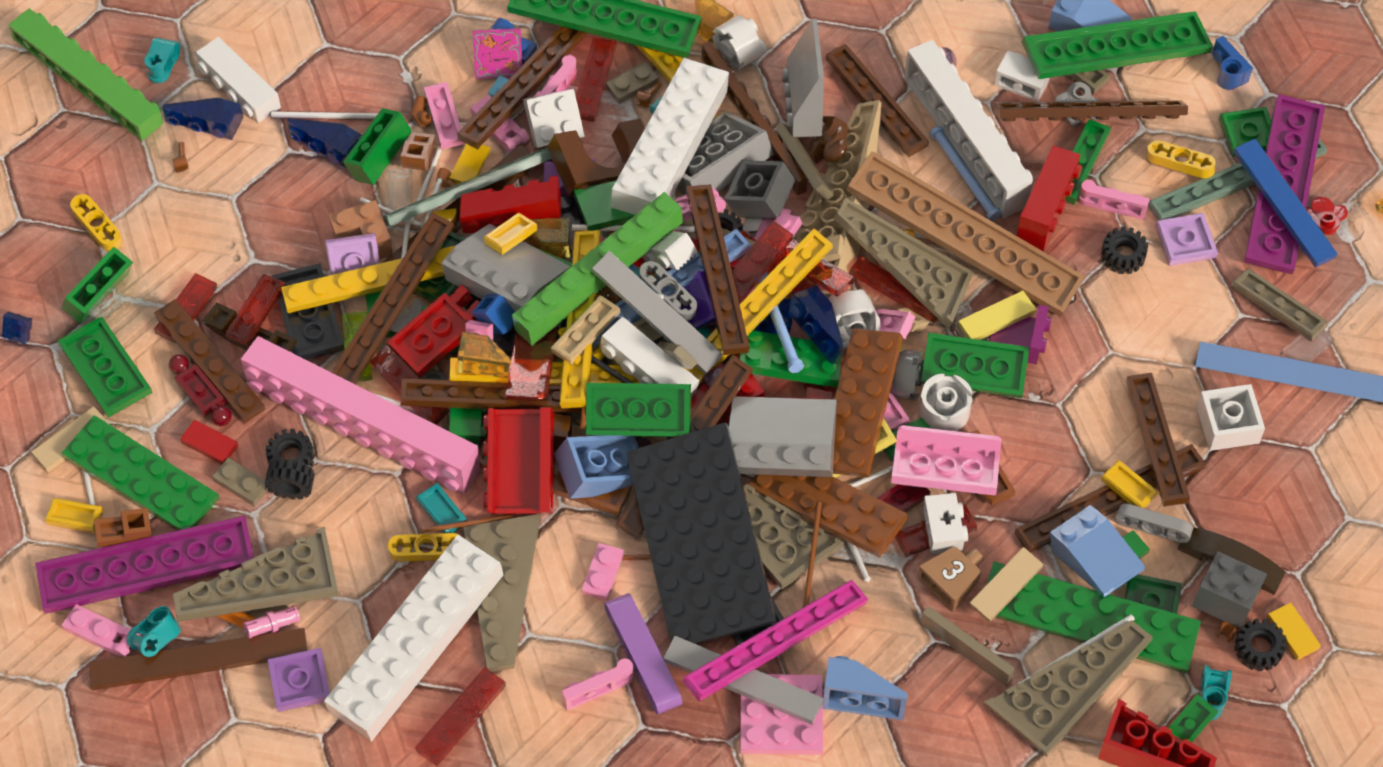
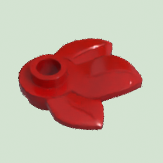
(1327, 215)

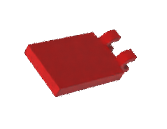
(434, 331)

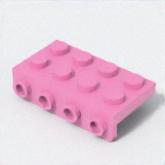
(946, 460)

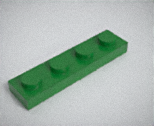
(1089, 147)

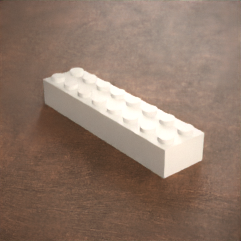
(968, 128)
(671, 136)
(414, 638)

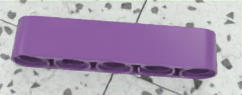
(643, 653)

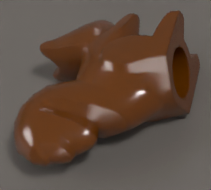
(832, 142)

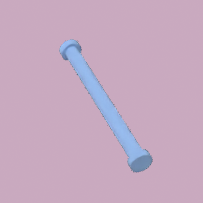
(992, 212)
(795, 364)

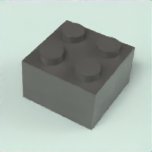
(760, 189)
(1229, 590)

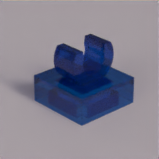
(16, 327)

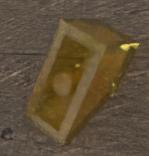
(712, 17)
(552, 236)
(482, 356)

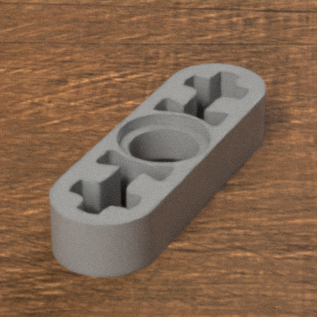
(666, 279)
(1154, 523)

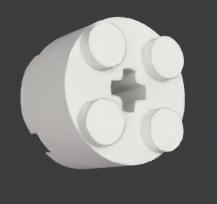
(739, 42)
(854, 311)
(945, 402)

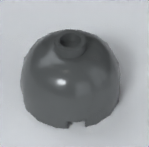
(907, 375)

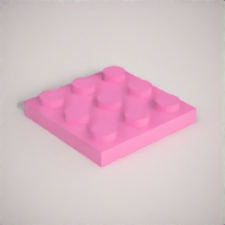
(774, 732)

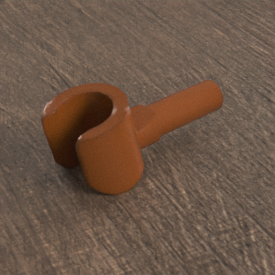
(644, 98)
(180, 163)
(444, 174)
(1227, 629)

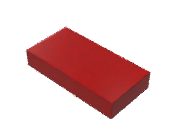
(209, 442)

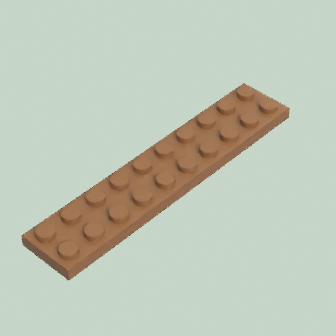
(965, 233)

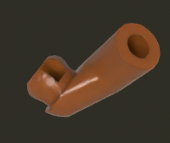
(418, 114)

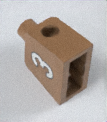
(951, 575)

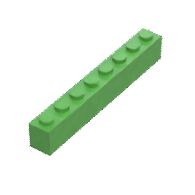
(86, 74)
(579, 282)

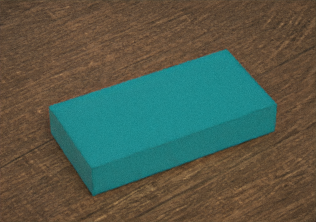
(440, 507)

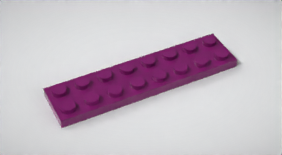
(1293, 151)
(143, 564)

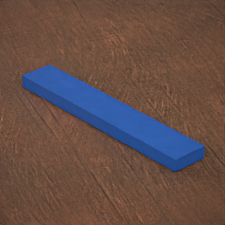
(1285, 203)

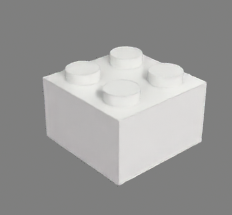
(551, 115)
(1230, 417)

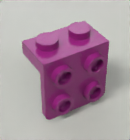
(1027, 333)

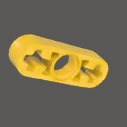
(1195, 169)
(93, 213)
(418, 539)

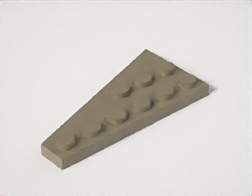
(921, 269)
(1062, 693)

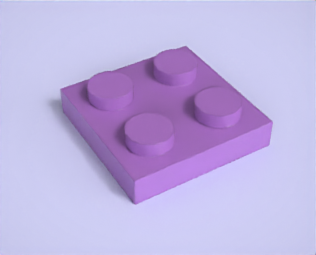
(299, 679)

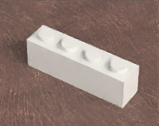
(237, 80)
(643, 357)

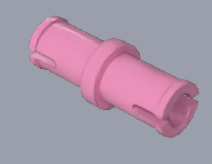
(271, 622)

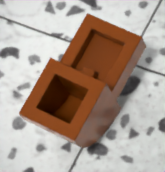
(417, 151)
(128, 527)

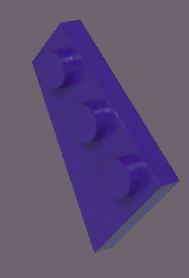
(699, 290)

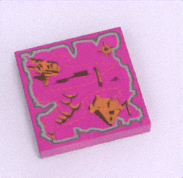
(497, 52)

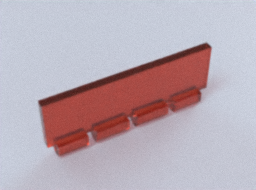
(531, 368)

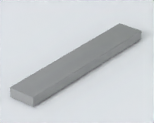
(656, 310)
(753, 685)

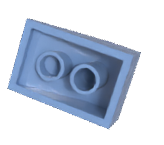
(1085, 13)
(595, 464)
(1095, 551)
(859, 690)

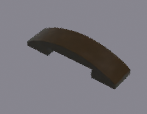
(221, 317)
(1208, 543)

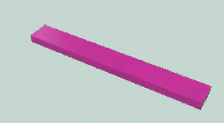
(774, 640)

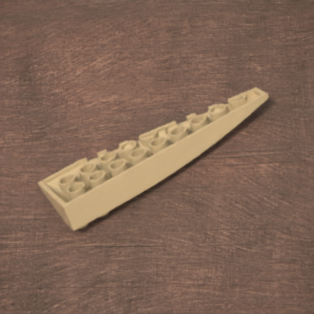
(820, 212)

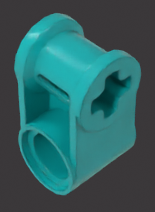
(161, 59)
(156, 631)
(1215, 687)

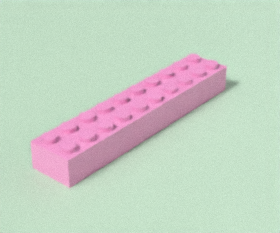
(361, 415)

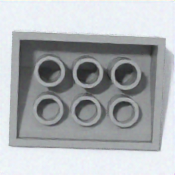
(805, 85)
(722, 151)
(514, 275)
(783, 435)

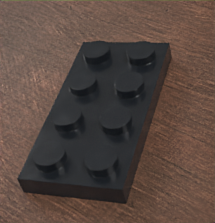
(313, 327)

